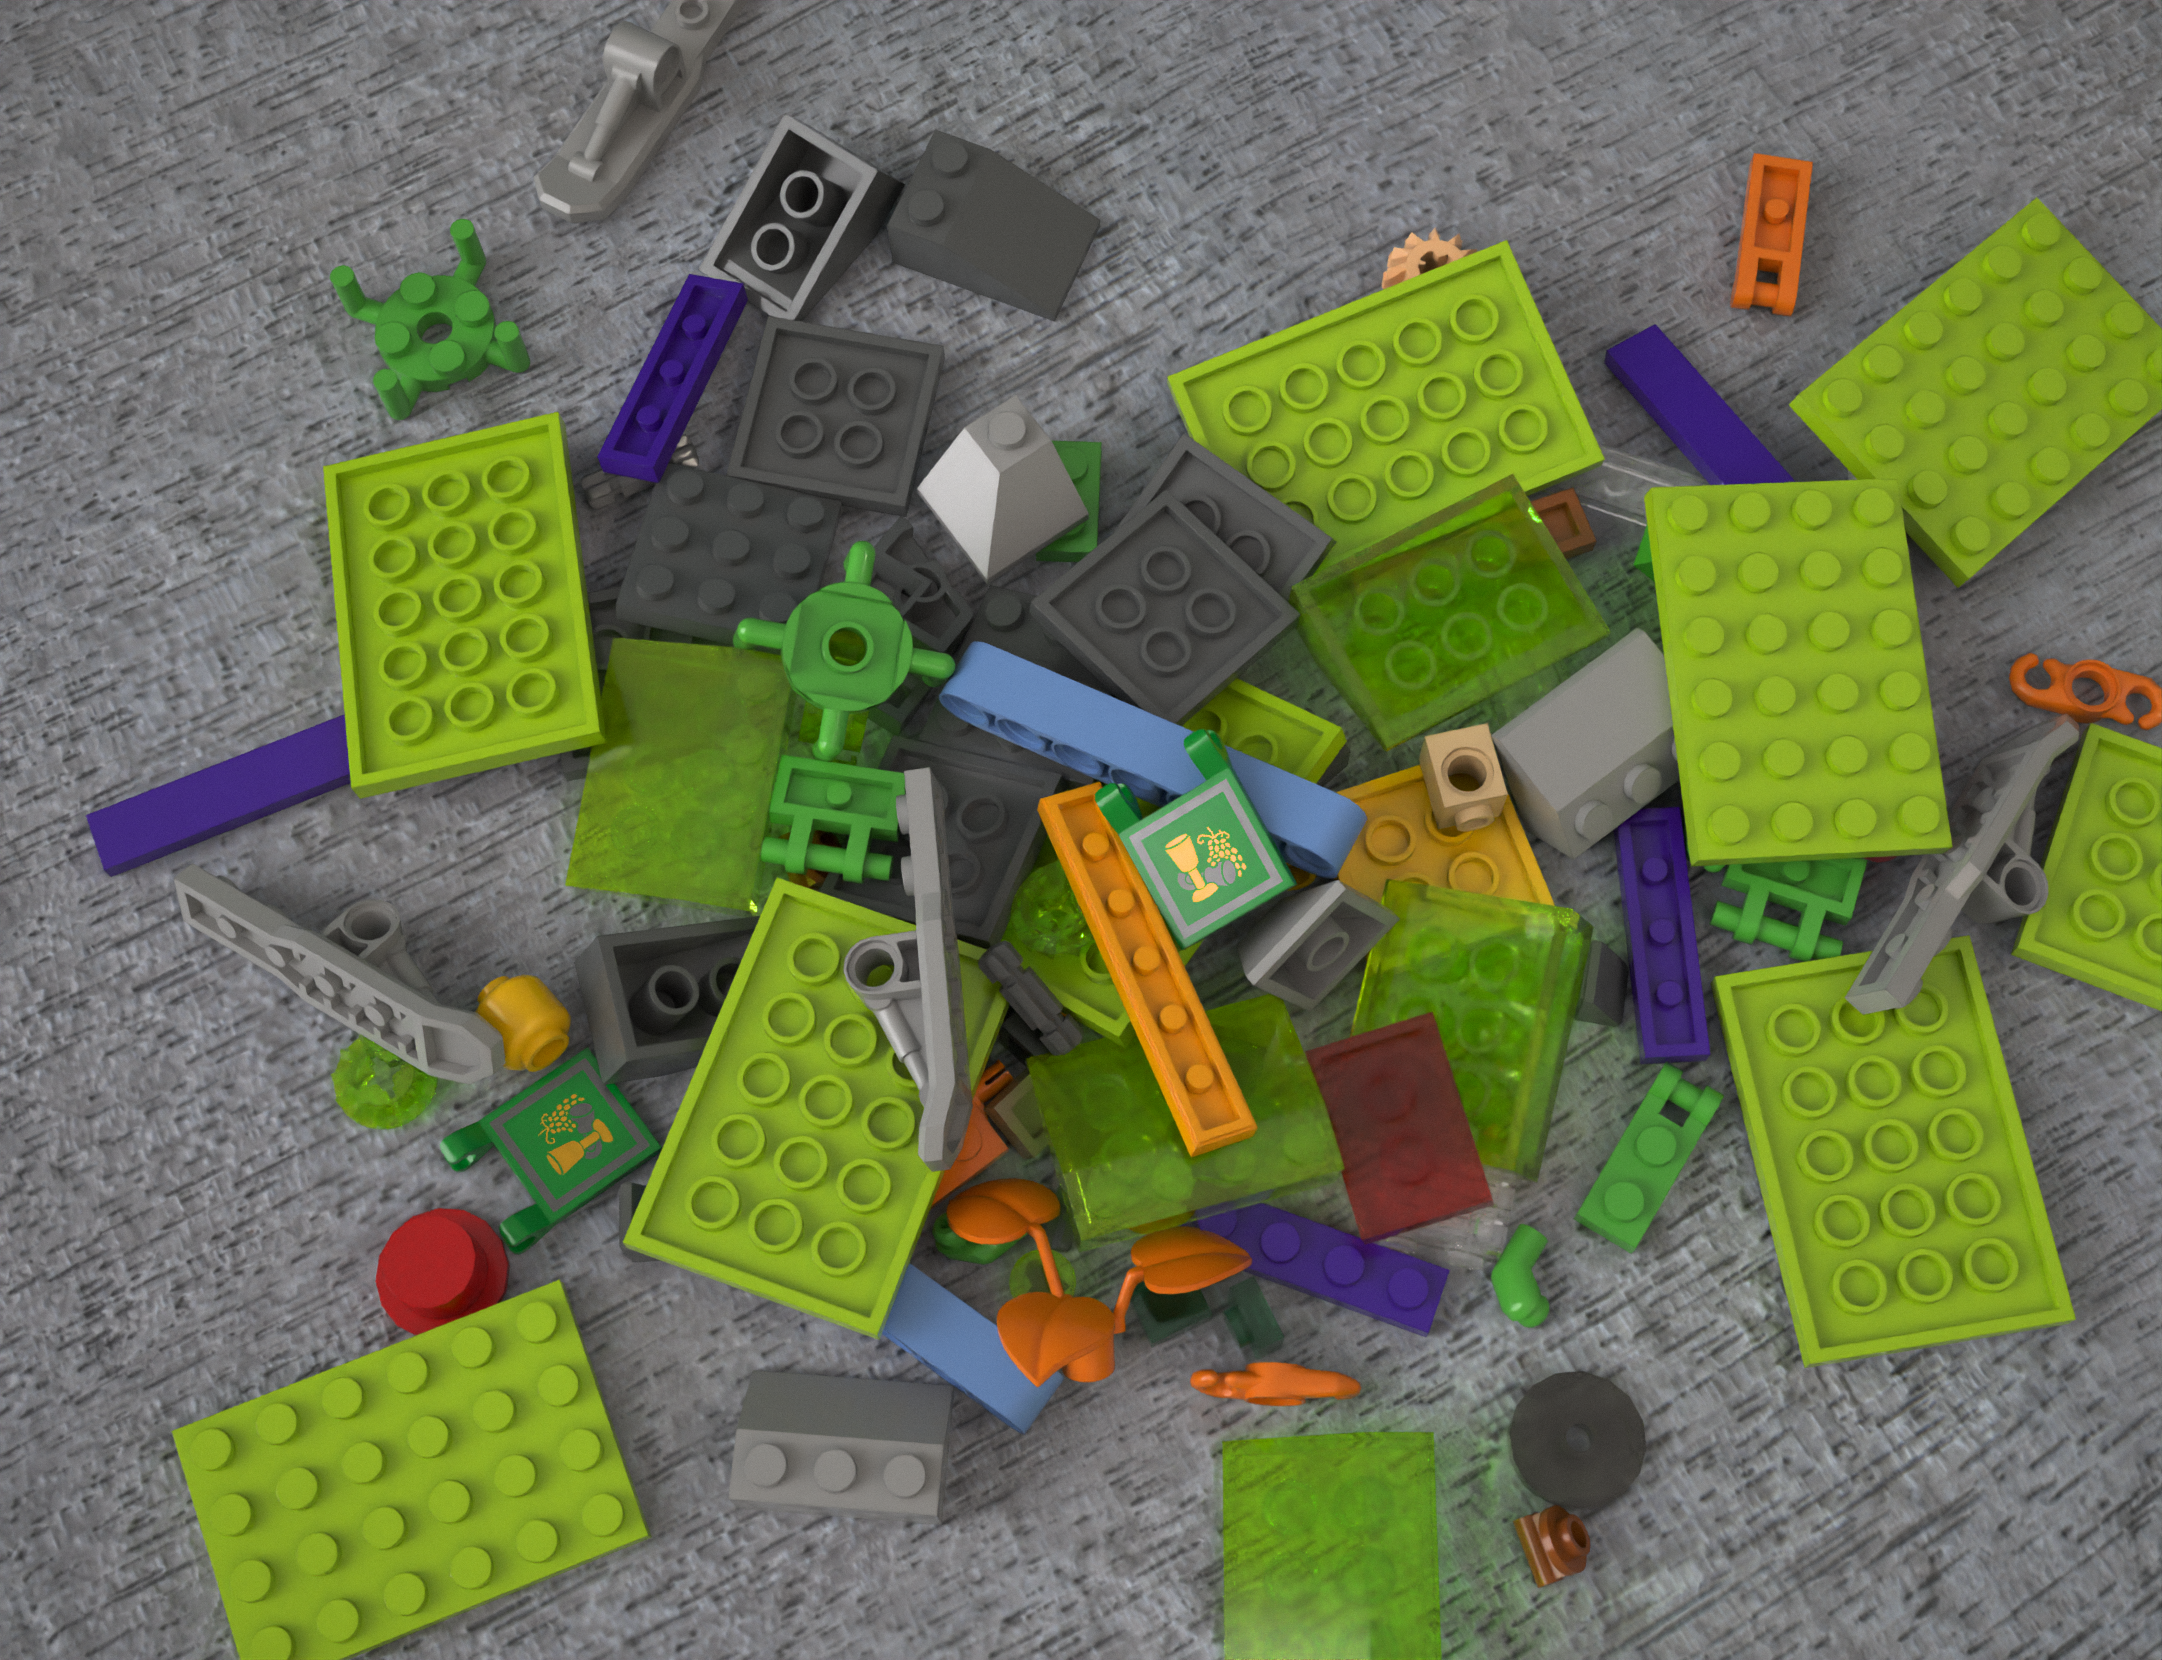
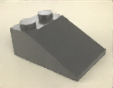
(800, 220)
(989, 227)
(658, 994)

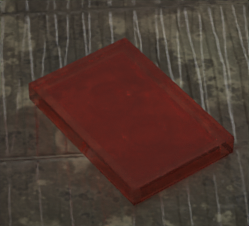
(1400, 1128)

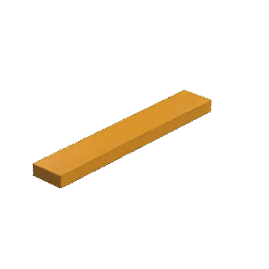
(1147, 973)

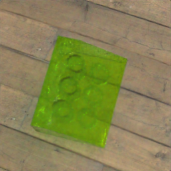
(1445, 613)
(685, 775)
(1502, 997)
(1124, 1155)
(1331, 1547)

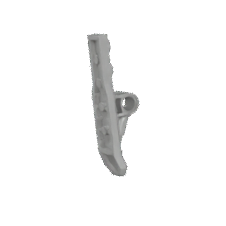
(645, 95)
(1982, 874)
(350, 972)
(924, 997)

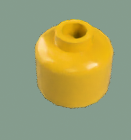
(529, 1020)

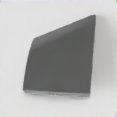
(929, 605)

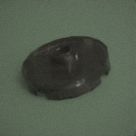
(1547, 1461)

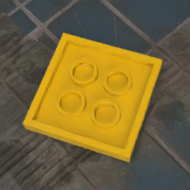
(1406, 845)

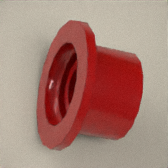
(441, 1269)

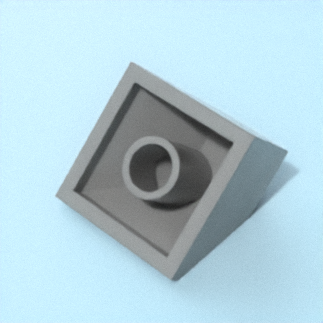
(1002, 490)
(1312, 941)

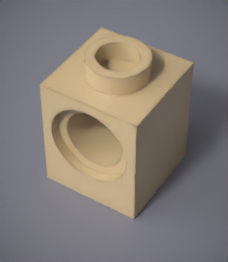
(1470, 753)

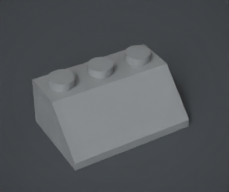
(1593, 747)
(842, 1447)

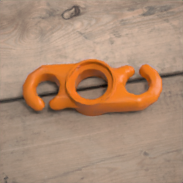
(2060, 697)
(1275, 1384)

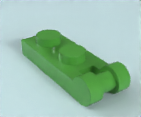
(1647, 1160)

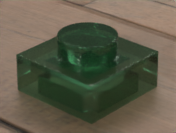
(1168, 1314)
(1252, 1319)

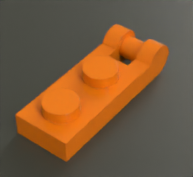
(1772, 233)

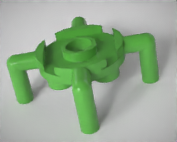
(431, 301)
(837, 687)

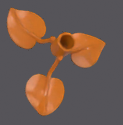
(1078, 1332)

